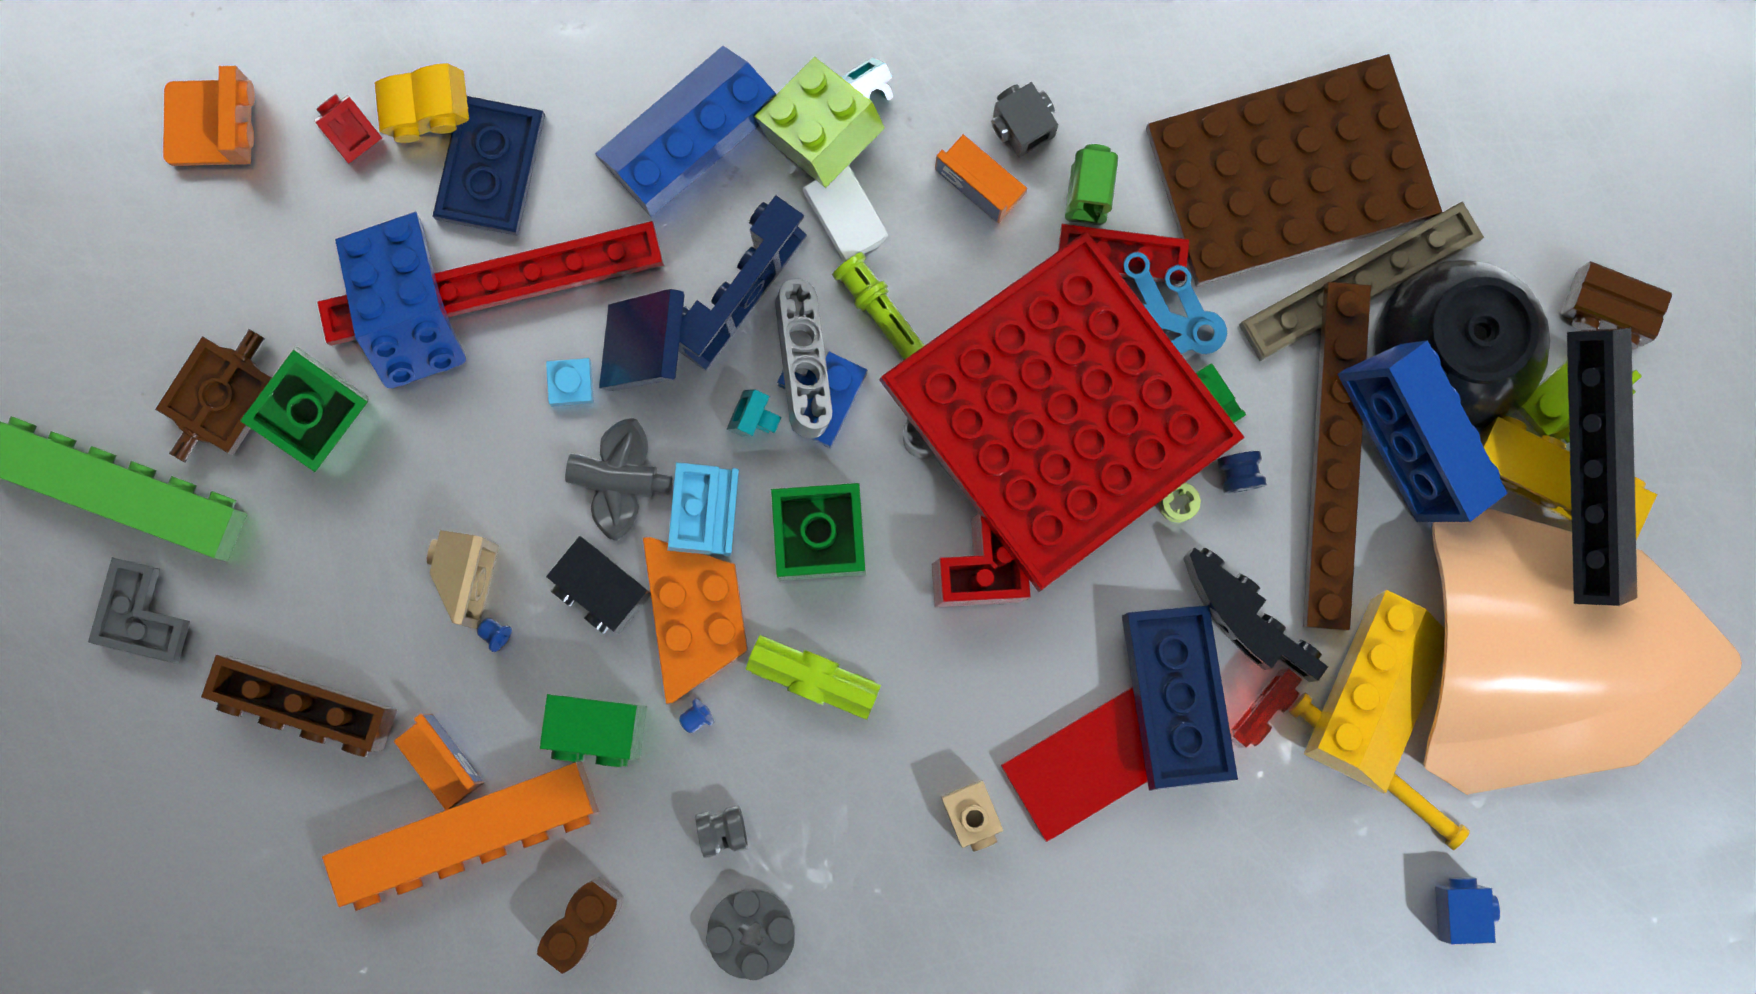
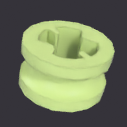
(1191, 507)

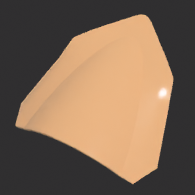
(1552, 683)

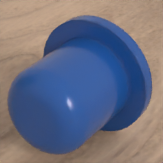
(494, 633)
(696, 717)

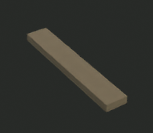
(1381, 268)

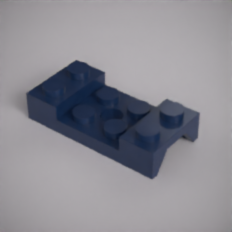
(775, 241)

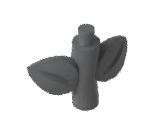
(617, 477)

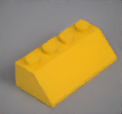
(1379, 691)

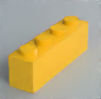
(1540, 468)

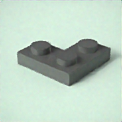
(124, 616)

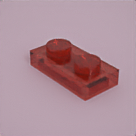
(1276, 696)

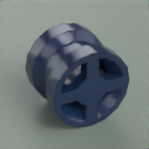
(1241, 472)

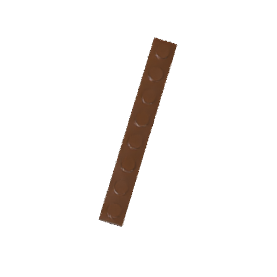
(1335, 460)

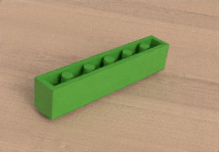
(118, 492)

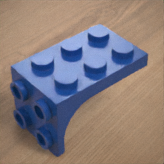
(397, 302)

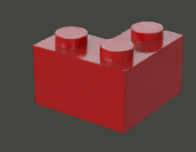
(979, 579)

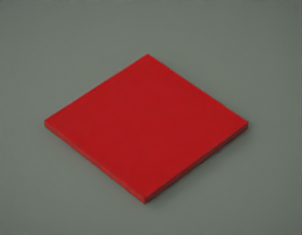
(1061, 410)

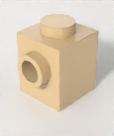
(972, 816)

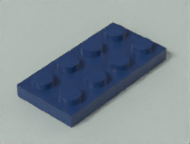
(1179, 697)

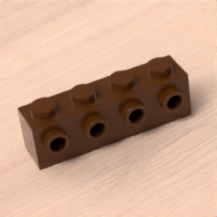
(299, 703)

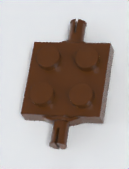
(214, 395)

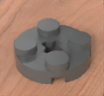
(755, 959)

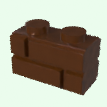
(1616, 301)

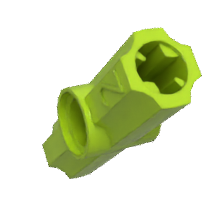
(813, 677)

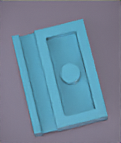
(703, 509)

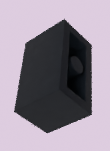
(598, 586)

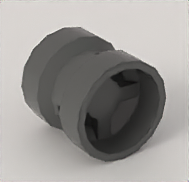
(721, 831)

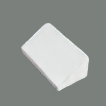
(846, 215)

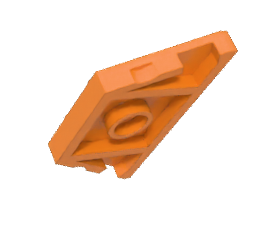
(694, 615)

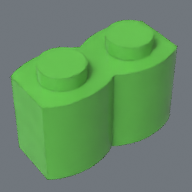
(1091, 185)

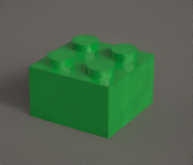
(305, 409)
(818, 532)
(592, 728)

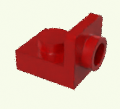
(346, 127)

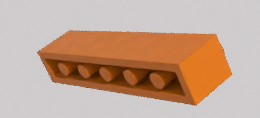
(459, 834)

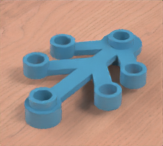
(1167, 320)

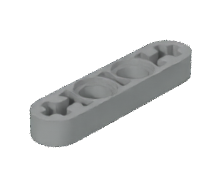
(807, 357)

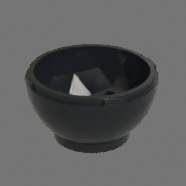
(1446, 305)

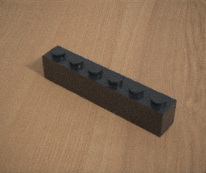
(1602, 466)

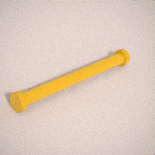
(1454, 834)

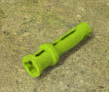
(872, 297)

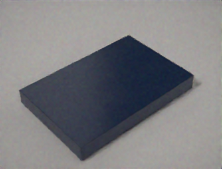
(489, 167)
(642, 340)

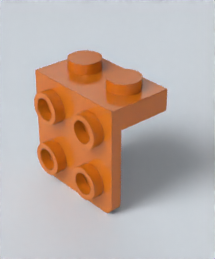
(209, 120)

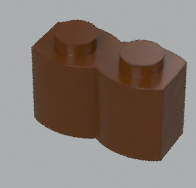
(574, 935)

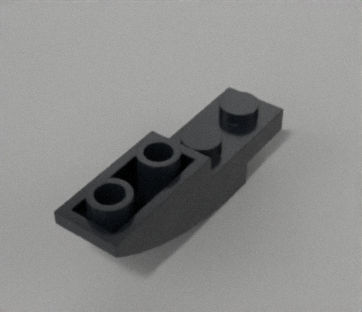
(1235, 609)

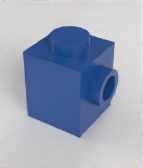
(1466, 912)

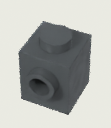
(1024, 118)

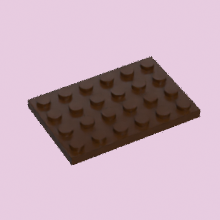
(1293, 169)

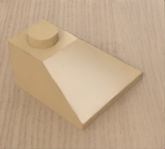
(462, 574)

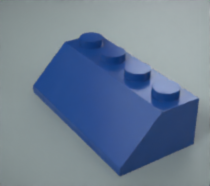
(687, 130)
(1423, 434)

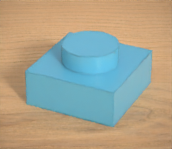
(570, 382)

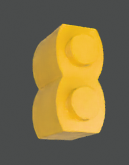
(422, 102)

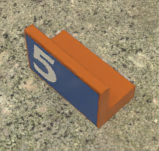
(980, 178)
(438, 761)

